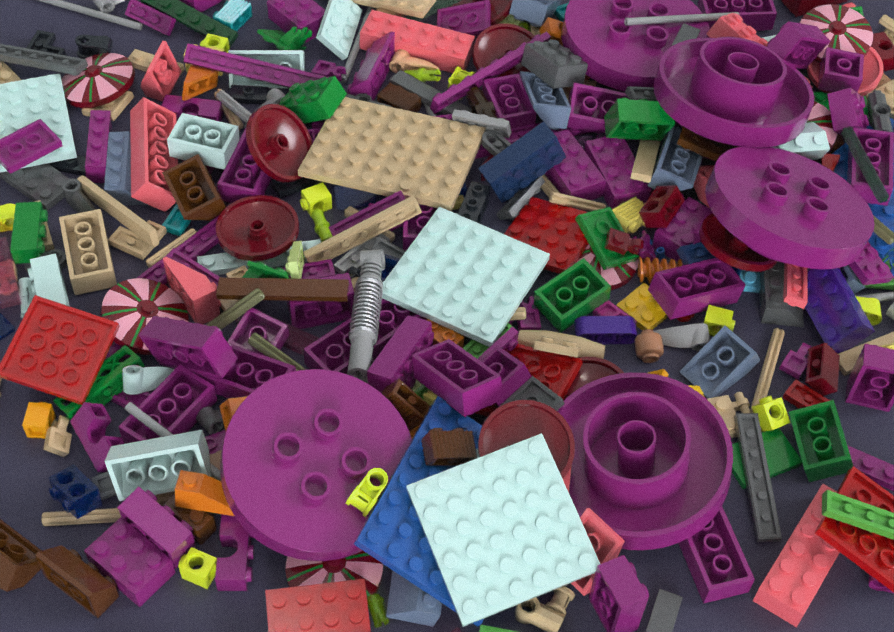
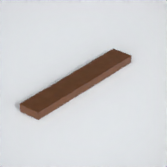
(284, 289)

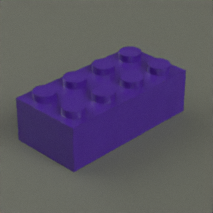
(836, 310)

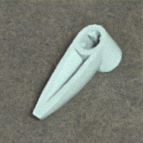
(140, 380)

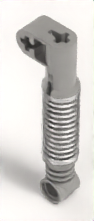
(362, 327)

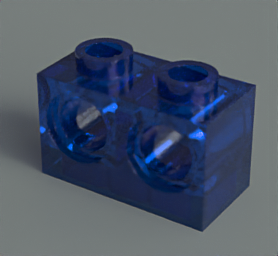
(74, 491)

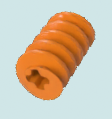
(648, 269)

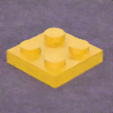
(643, 308)

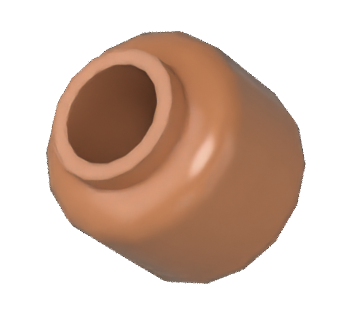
(649, 346)

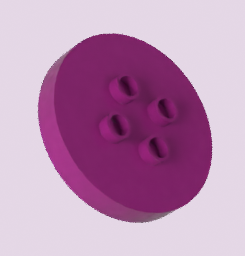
(621, 53)
(733, 92)
(789, 207)
(299, 456)
(648, 457)

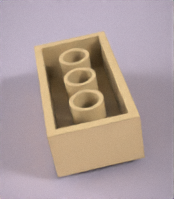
(87, 252)

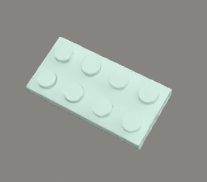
(339, 26)

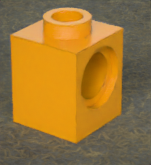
(38, 419)

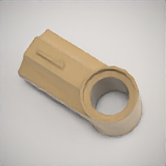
(540, 616)

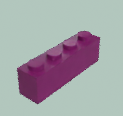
(97, 145)

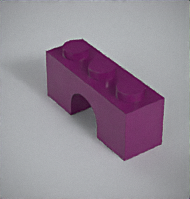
(201, 107)
(90, 426)
(234, 571)

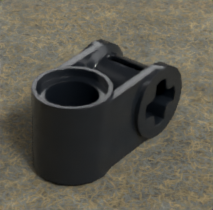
(93, 45)

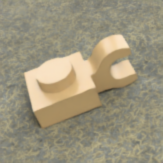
(57, 439)

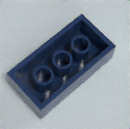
(522, 162)

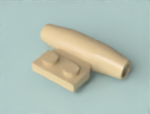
(561, 343)

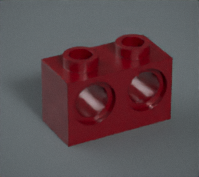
(661, 206)

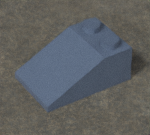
(534, 10)
(720, 363)

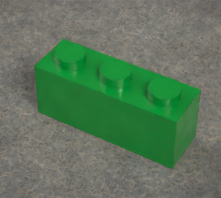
(28, 232)

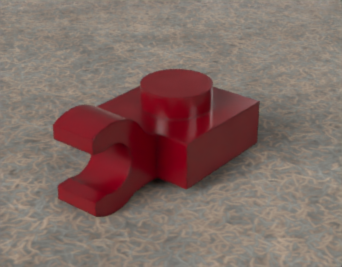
(620, 242)

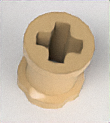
(561, 599)

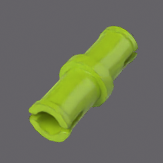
(425, 75)
(321, 225)

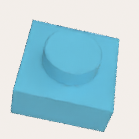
(751, 280)

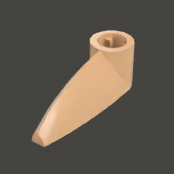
(403, 61)

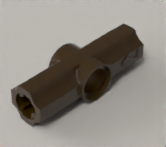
(479, 103)

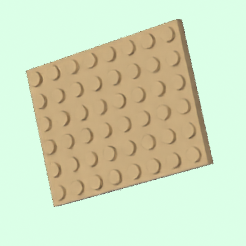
(393, 151)

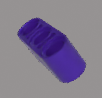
(606, 329)

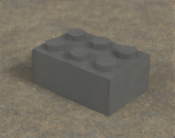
(554, 64)

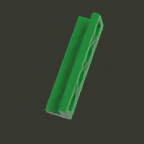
(104, 386)

